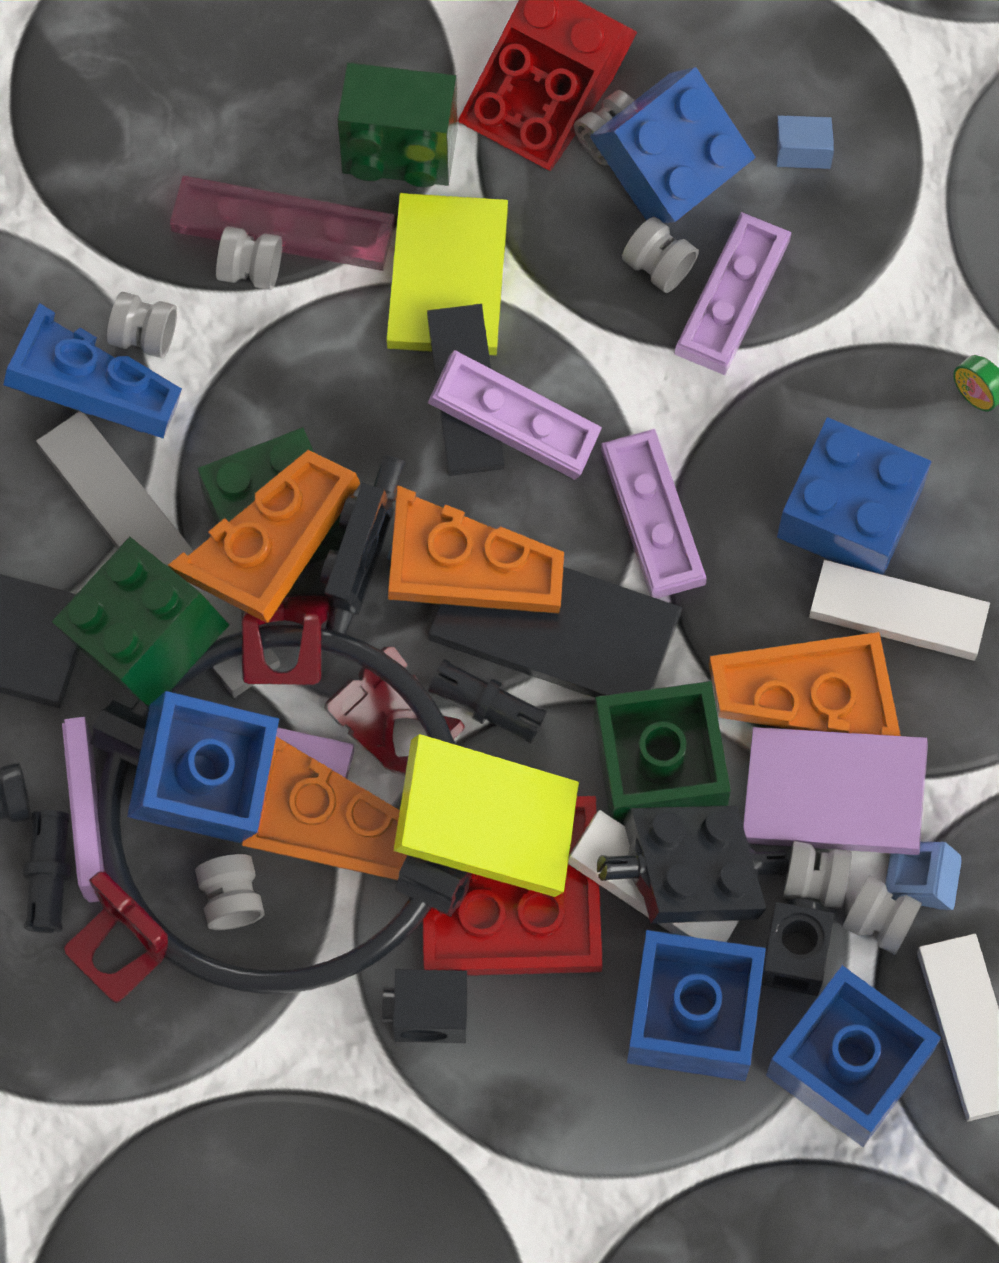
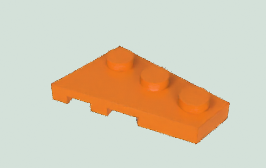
(271, 540)
(465, 563)
(809, 686)
(325, 817)

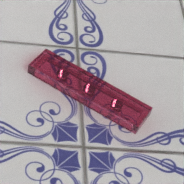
(306, 225)

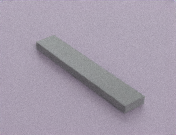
(126, 511)

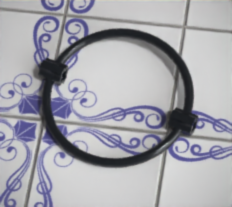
(426, 883)

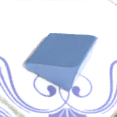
(804, 142)
(926, 877)

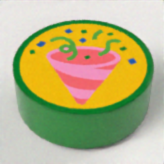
(978, 382)

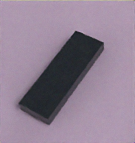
(464, 331)

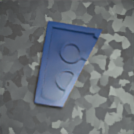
(81, 376)

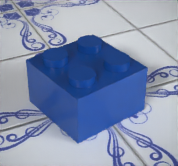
(673, 146)
(853, 498)
(203, 767)
(696, 1005)
(852, 1056)

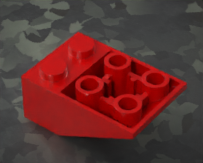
(545, 76)

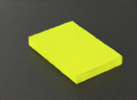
(445, 258)
(486, 816)

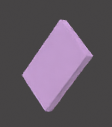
(836, 790)

